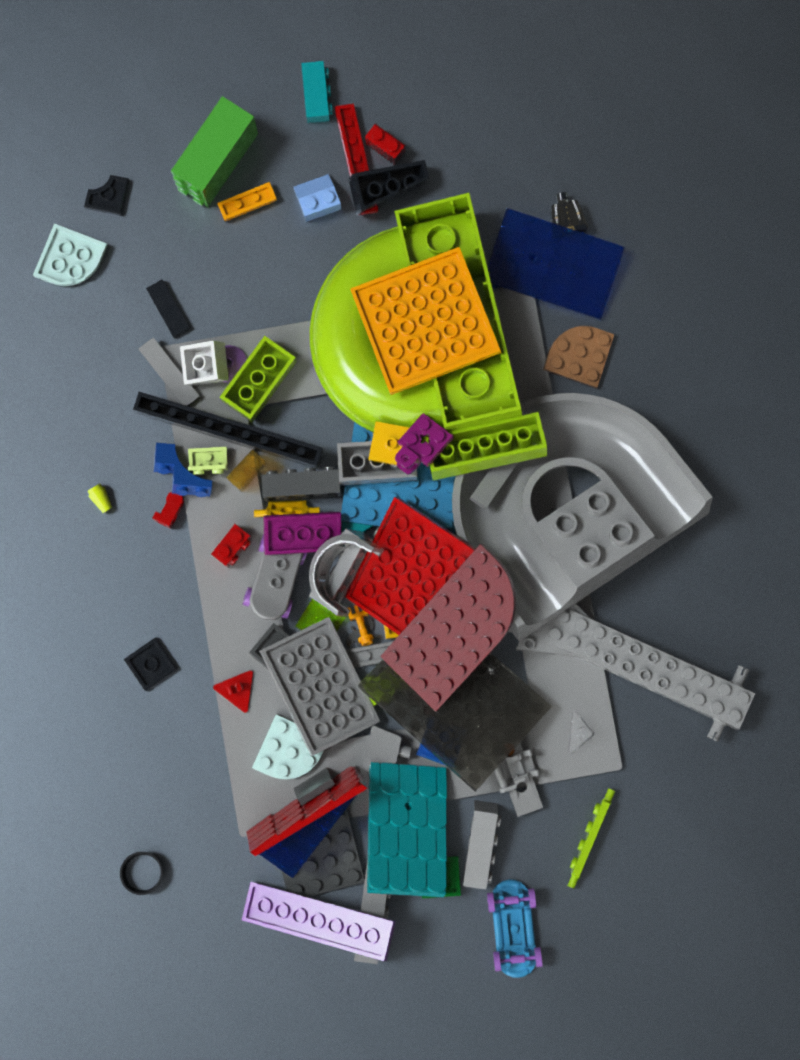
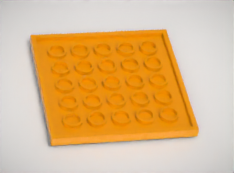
(425, 321)

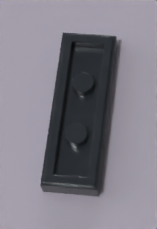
(168, 308)

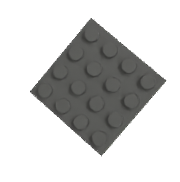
(331, 865)

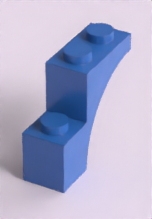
(182, 480)

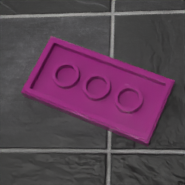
(299, 532)

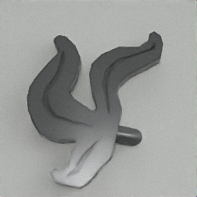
(356, 633)

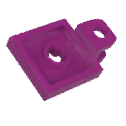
(415, 452)

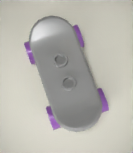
(273, 584)

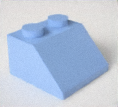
(317, 198)

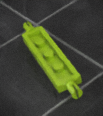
(592, 830)

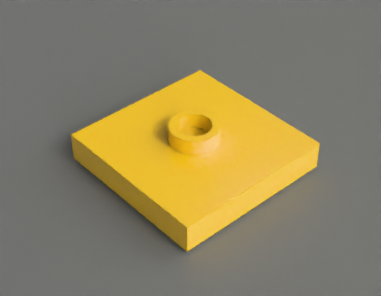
(384, 442)

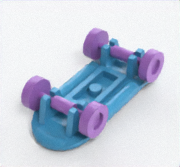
(514, 928)

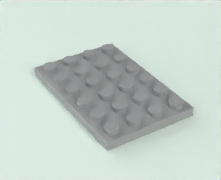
(319, 686)

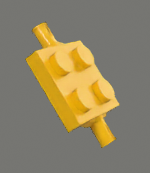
(286, 507)

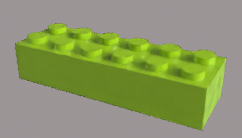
(490, 446)

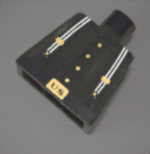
(568, 213)

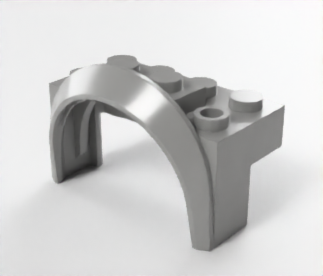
(350, 558)

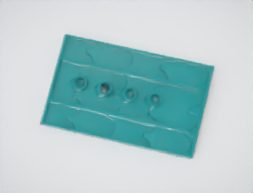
(407, 830)

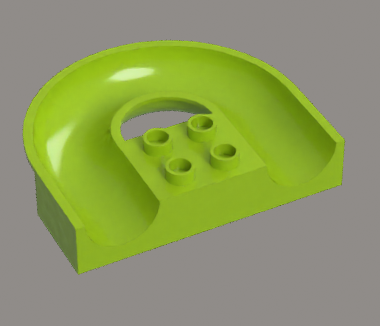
(345, 354)

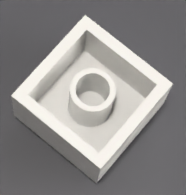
(204, 363)

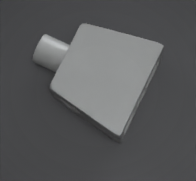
(385, 747)

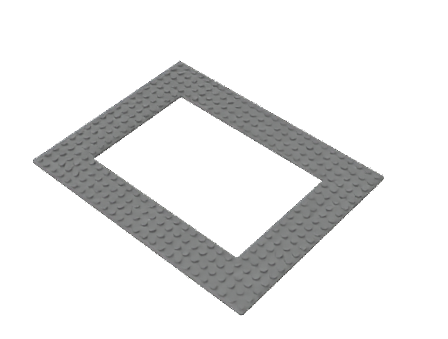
(234, 629)

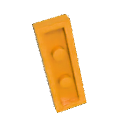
(247, 201)

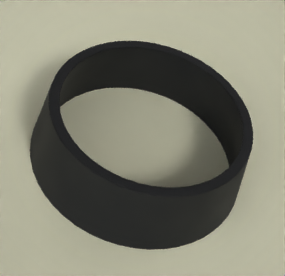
(123, 874)

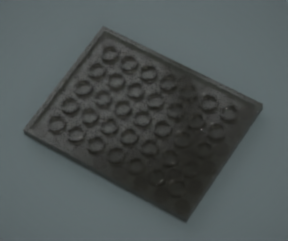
(474, 726)

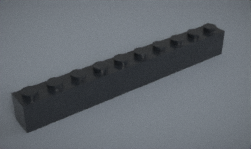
(228, 430)

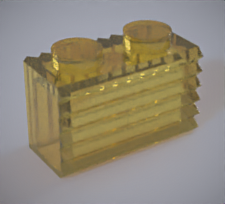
(246, 470)

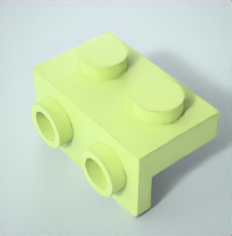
(208, 459)

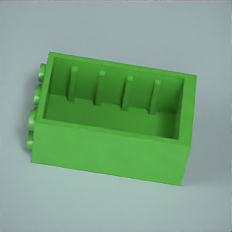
(214, 152)

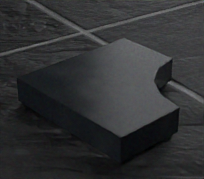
(109, 197)

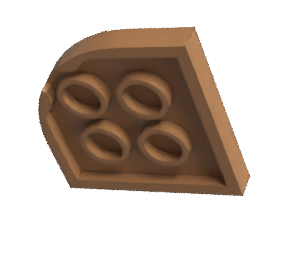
(579, 355)

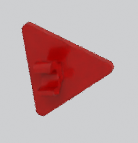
(237, 690)

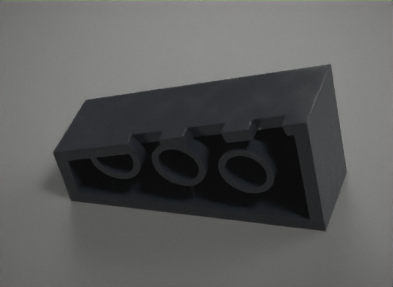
(382, 184)

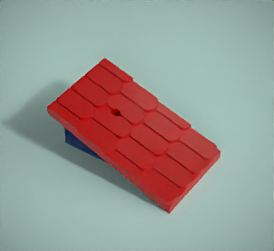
(298, 829)

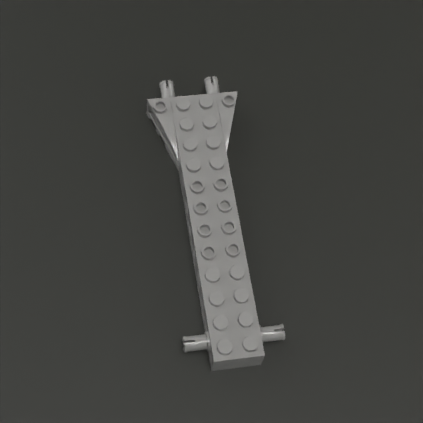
(579, 636)

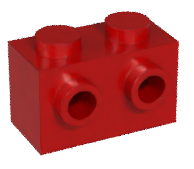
(231, 546)

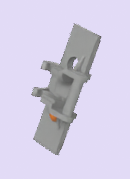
(521, 770)

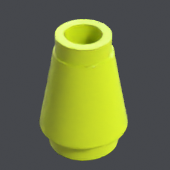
(100, 498)

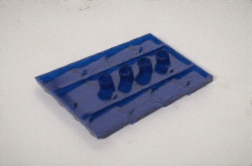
(570, 265)

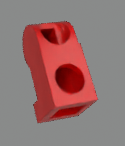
(170, 511)

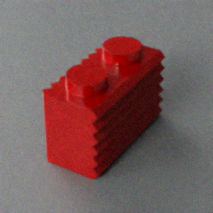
(385, 144)

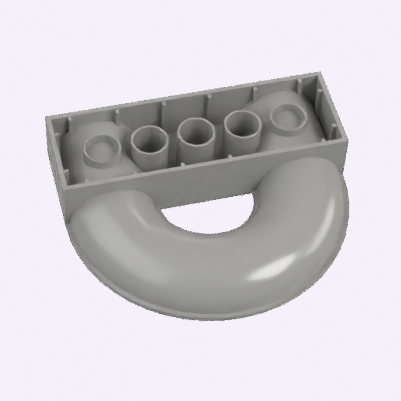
(634, 509)

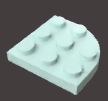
(69, 257)
(284, 752)

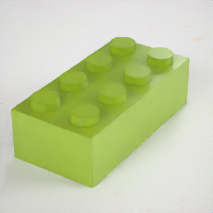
(258, 379)

